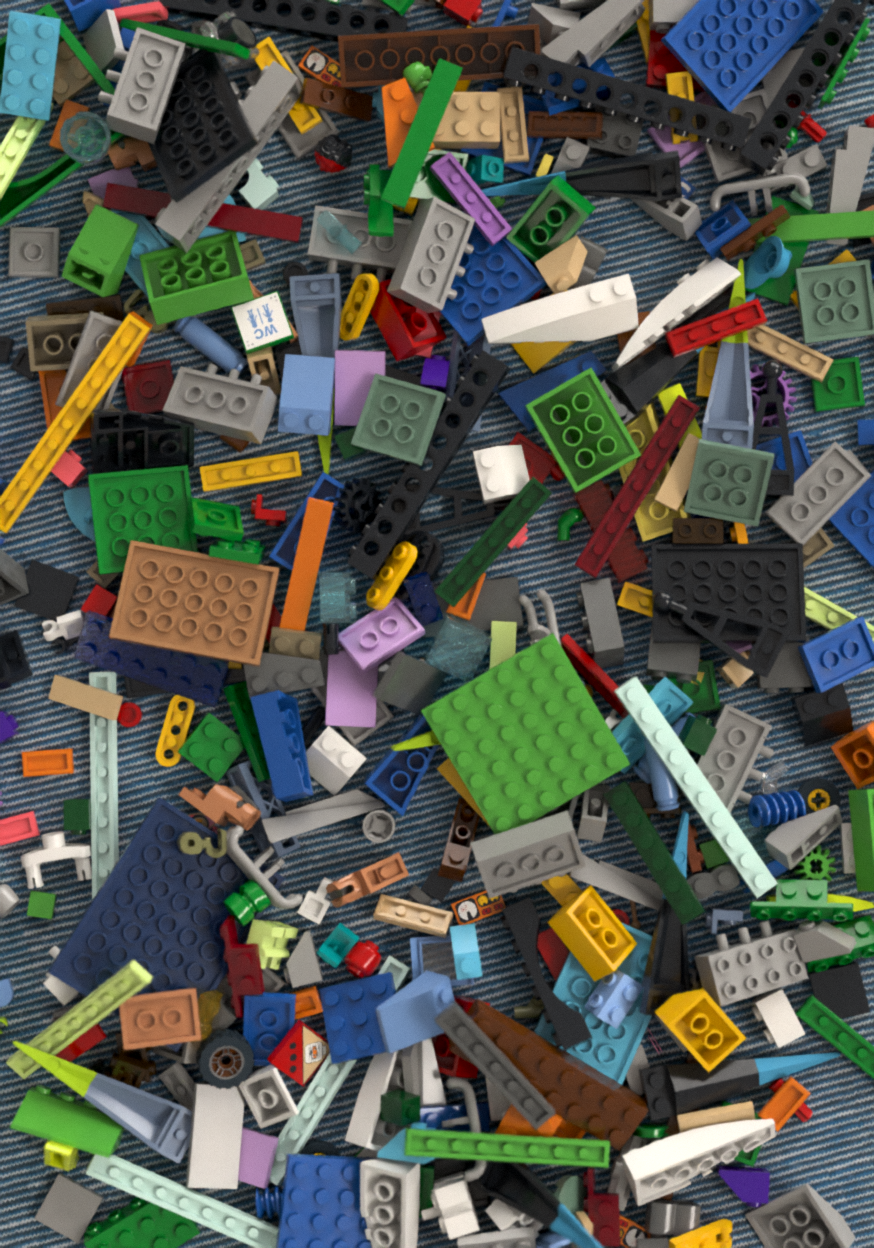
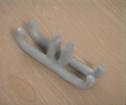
(759, 183)
(537, 631)
(251, 870)
(471, 1119)

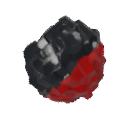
(333, 154)

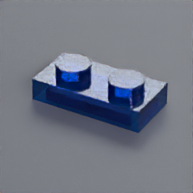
(423, 599)

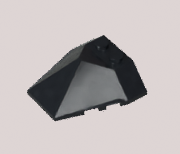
(138, 441)

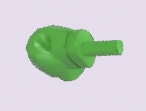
(418, 76)

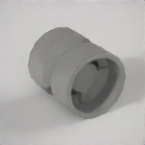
(379, 826)

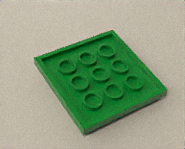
(142, 508)

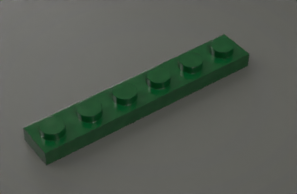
(493, 542)
(654, 853)

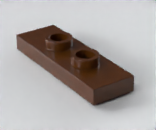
(336, 100)
(565, 124)
(764, 227)

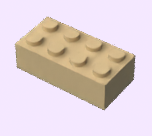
(469, 121)

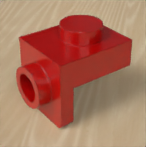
(272, 517)

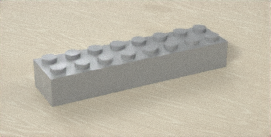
(265, 110)

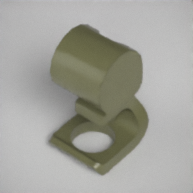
(144, 312)
(193, 844)

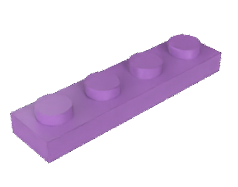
(470, 198)

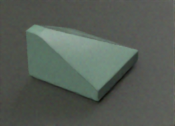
(806, 202)

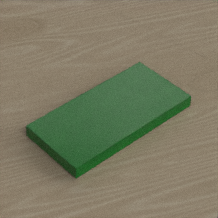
(781, 288)

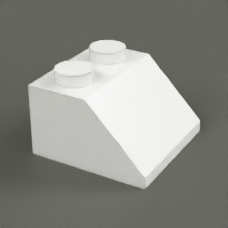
(500, 472)
(333, 760)
(268, 1096)

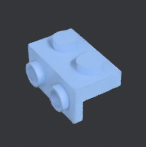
(613, 997)

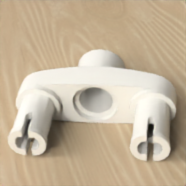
(55, 849)

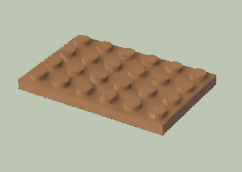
(194, 603)

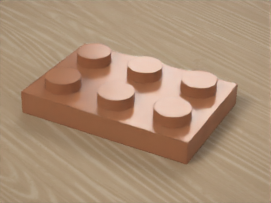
(160, 1019)

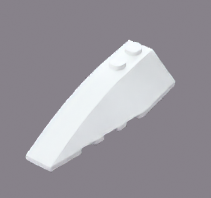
(686, 299)
(572, 315)
(366, 1126)
(673, 1161)
(390, 1202)

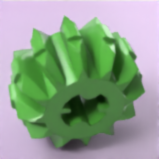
(823, 865)

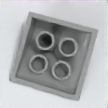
(800, 1221)

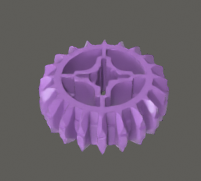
(785, 391)

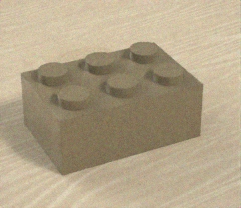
(53, 340)

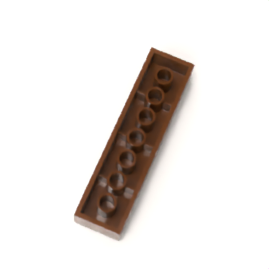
(479, 51)
(566, 1082)

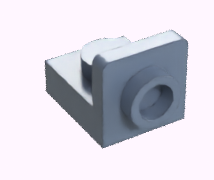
(727, 916)

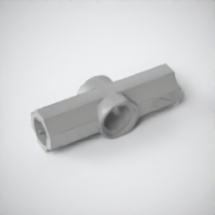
(619, 1181)

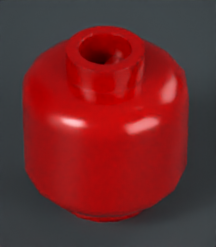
(362, 959)

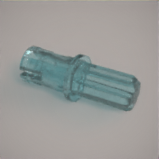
(339, 231)

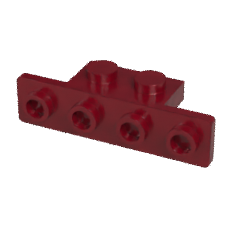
(244, 966)
(602, 1211)

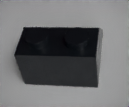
(823, 714)

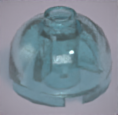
(85, 137)

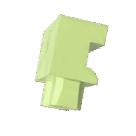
(271, 940)

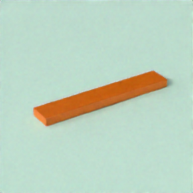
(306, 564)

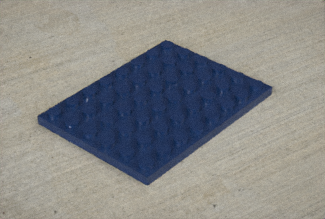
(159, 912)

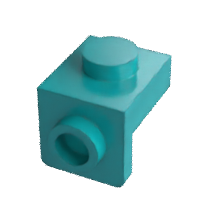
(486, 169)
(337, 945)

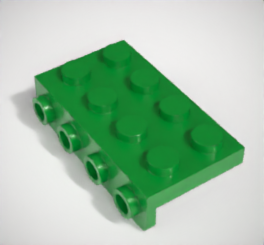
(141, 1226)

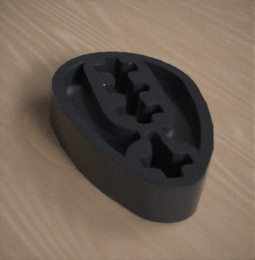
(431, 562)

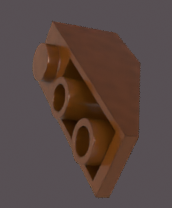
(459, 842)

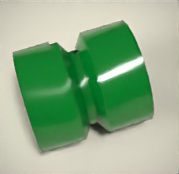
(247, 902)

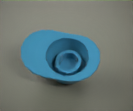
(766, 262)

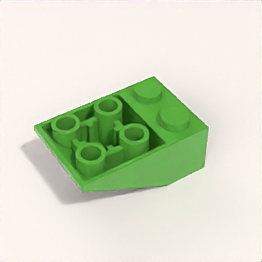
(101, 252)

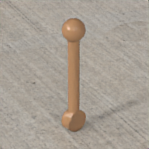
(635, 923)

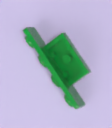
(838, 73)
(379, 212)
(801, 901)
(863, 932)

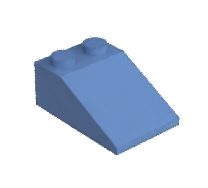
(306, 395)
(411, 1012)

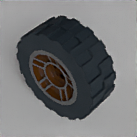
(233, 1069)

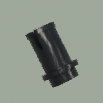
(330, 639)

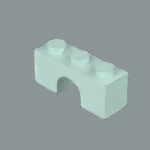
(259, 189)

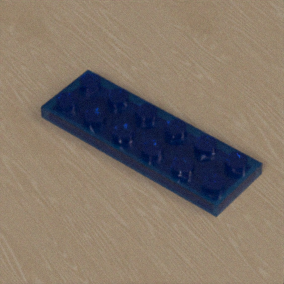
(173, 671)

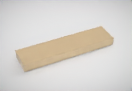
(789, 352)

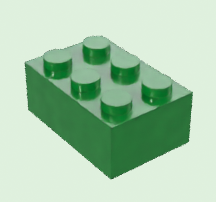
(550, 220)

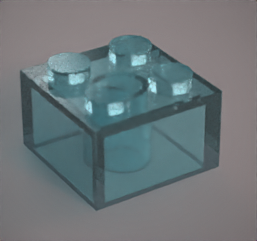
(336, 598)
(458, 648)

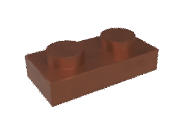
(694, 855)

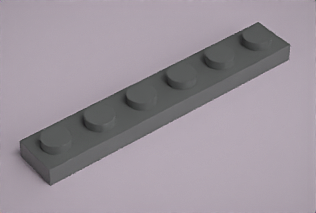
(495, 1065)

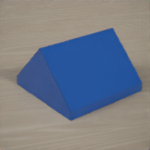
(721, 228)

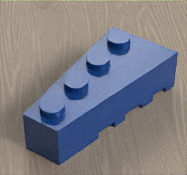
(285, 550)
(283, 745)
(400, 771)

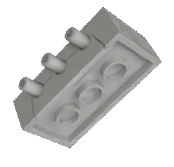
(143, 85)
(375, 252)
(432, 255)
(222, 403)
(733, 754)
(528, 854)
(750, 965)

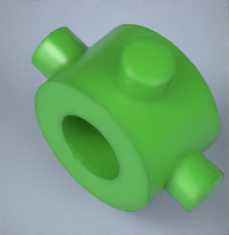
(497, 202)

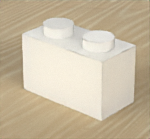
(778, 1017)

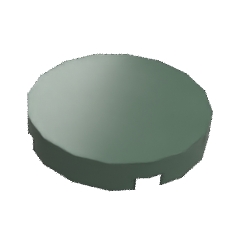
(571, 1193)

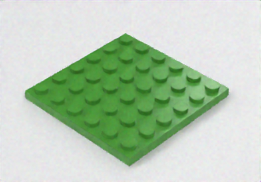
(525, 736)

